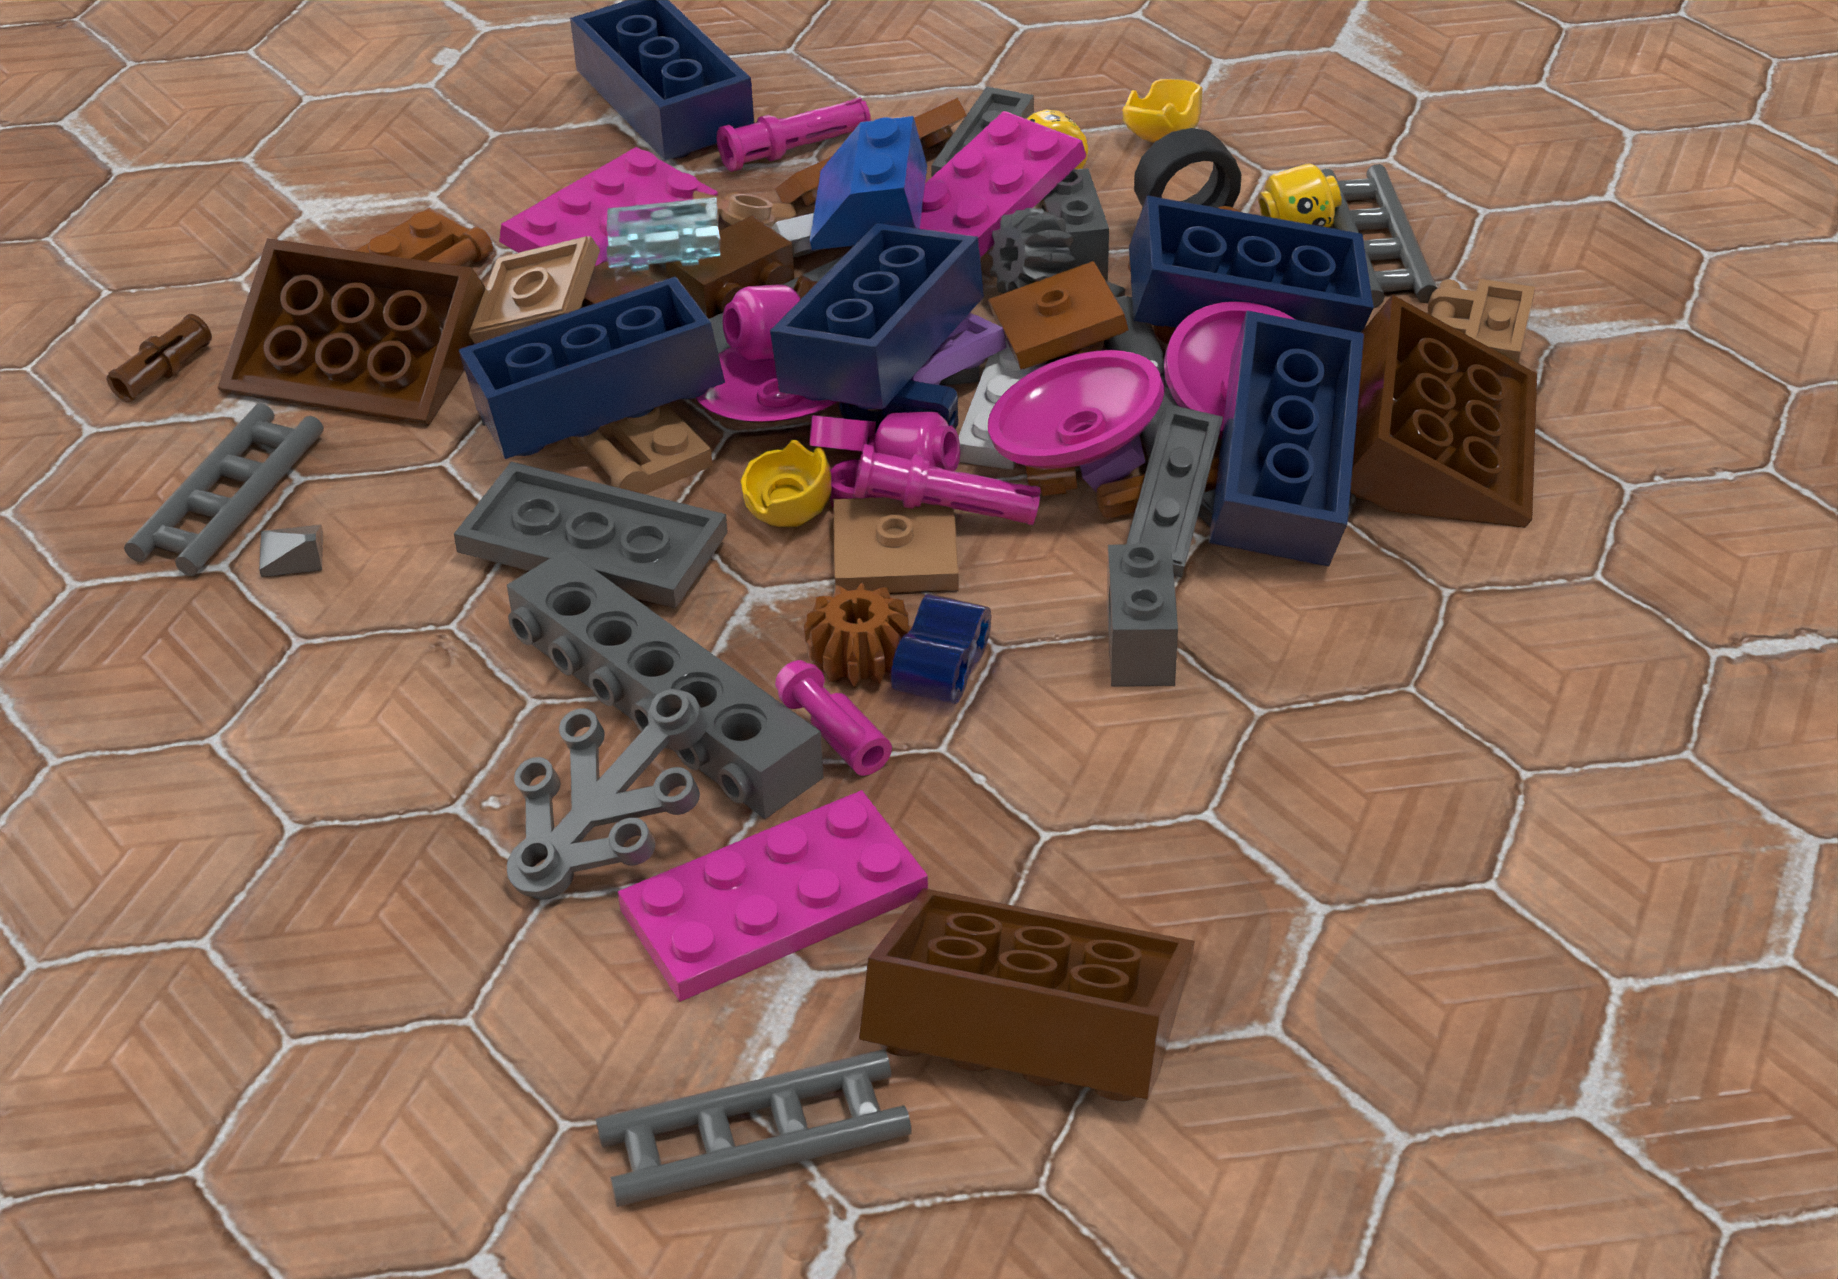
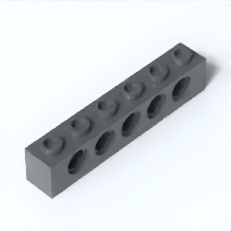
(631, 655)

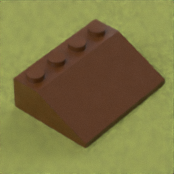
(353, 331)
(1442, 422)
(1026, 993)

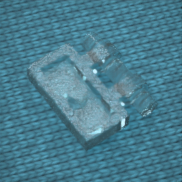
(663, 233)

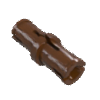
(159, 358)

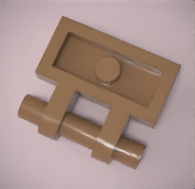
(1495, 313)

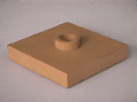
(534, 287)
(894, 546)

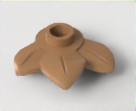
(738, 206)

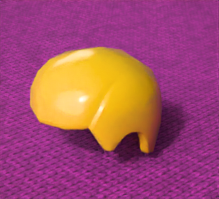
(1166, 108)
(787, 485)

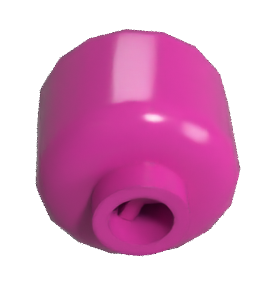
(753, 315)
(918, 434)

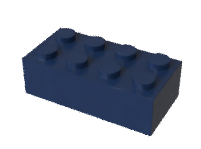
(661, 74)
(1210, 255)
(877, 315)
(592, 367)
(1288, 439)

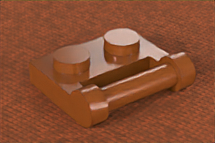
(432, 239)

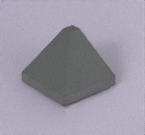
(291, 550)

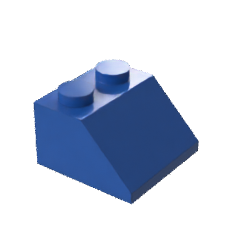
(870, 181)

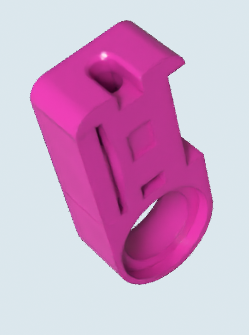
(840, 432)

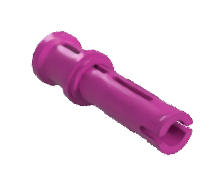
(773, 136)
(919, 483)

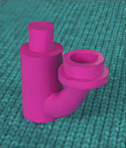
(835, 716)

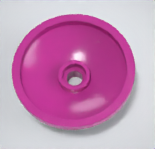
(1201, 355)
(1076, 409)

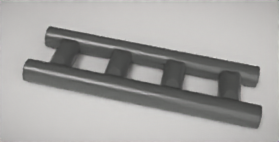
(1402, 244)
(225, 511)
(727, 1161)

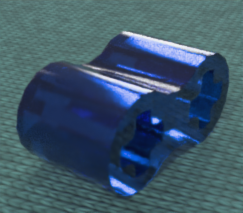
(941, 648)

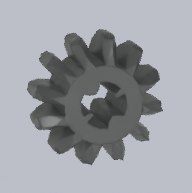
(1029, 248)

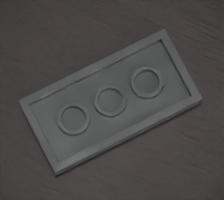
(629, 537)

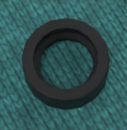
(1178, 151)

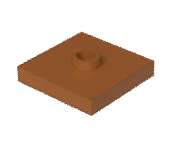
(1058, 315)

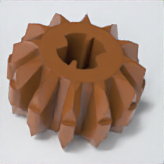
(855, 633)

